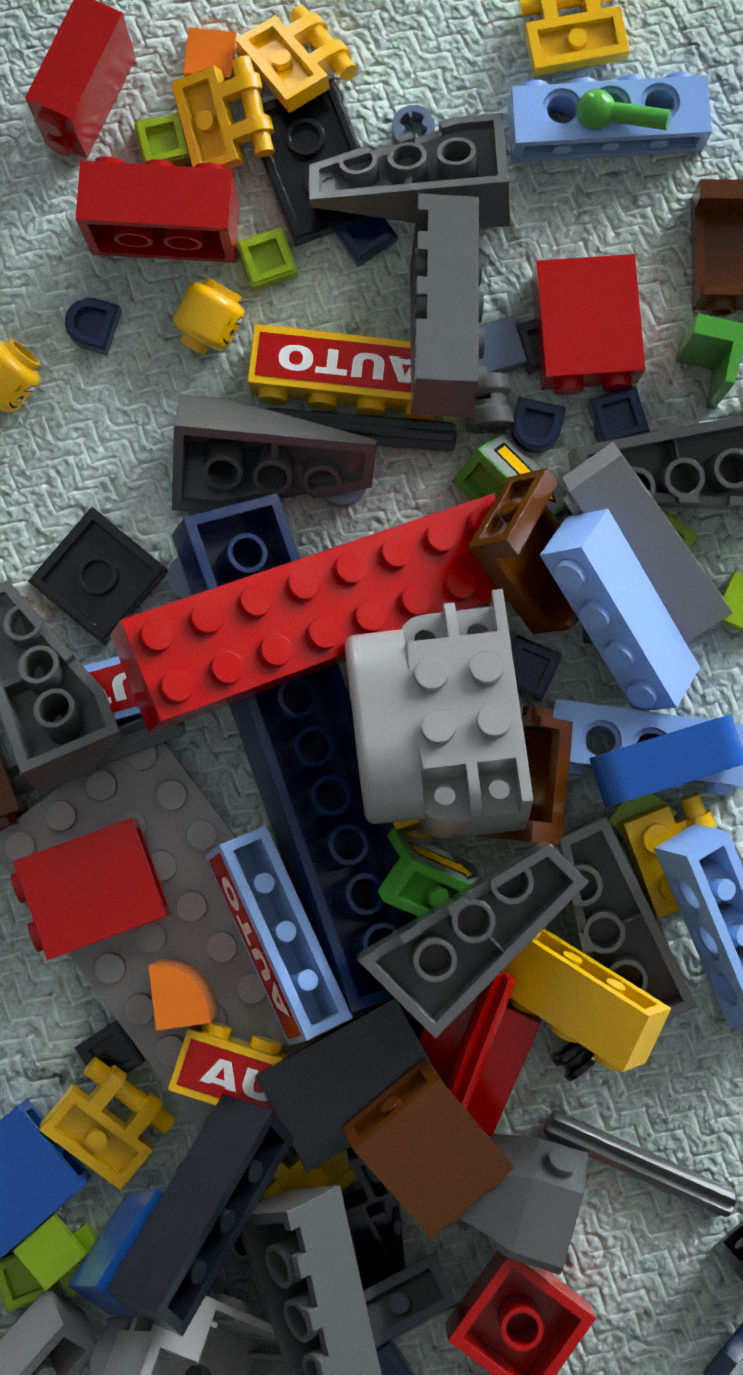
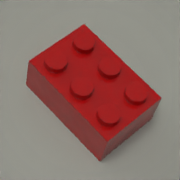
(158, 210)

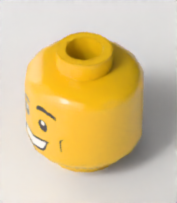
(208, 316)
(17, 375)

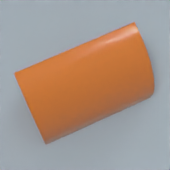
(180, 995)

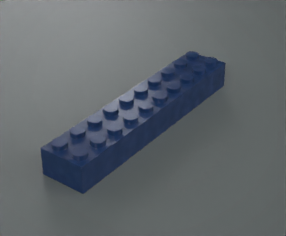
(303, 760)

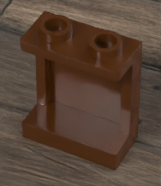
(717, 246)
(511, 546)
(548, 760)
(427, 1149)

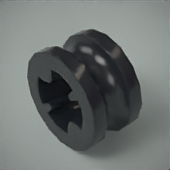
(575, 1060)

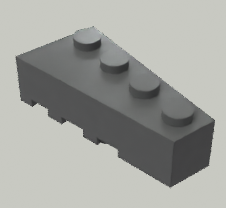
(446, 307)
(684, 464)
(617, 920)
(467, 940)
(311, 1282)

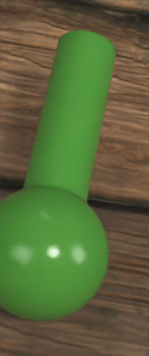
(598, 109)

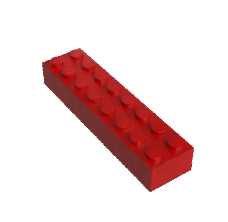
(298, 615)

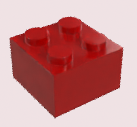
(519, 1319)

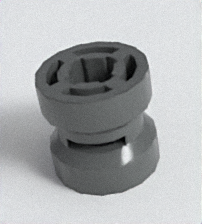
(492, 411)

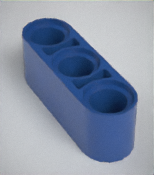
(667, 760)

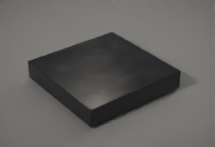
(98, 575)

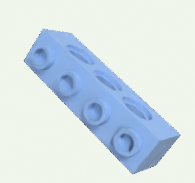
(540, 138)
(625, 728)
(709, 893)

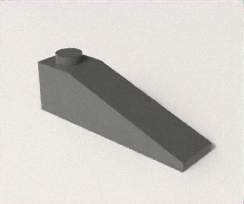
(456, 160)
(245, 452)
(48, 700)
(535, 1203)

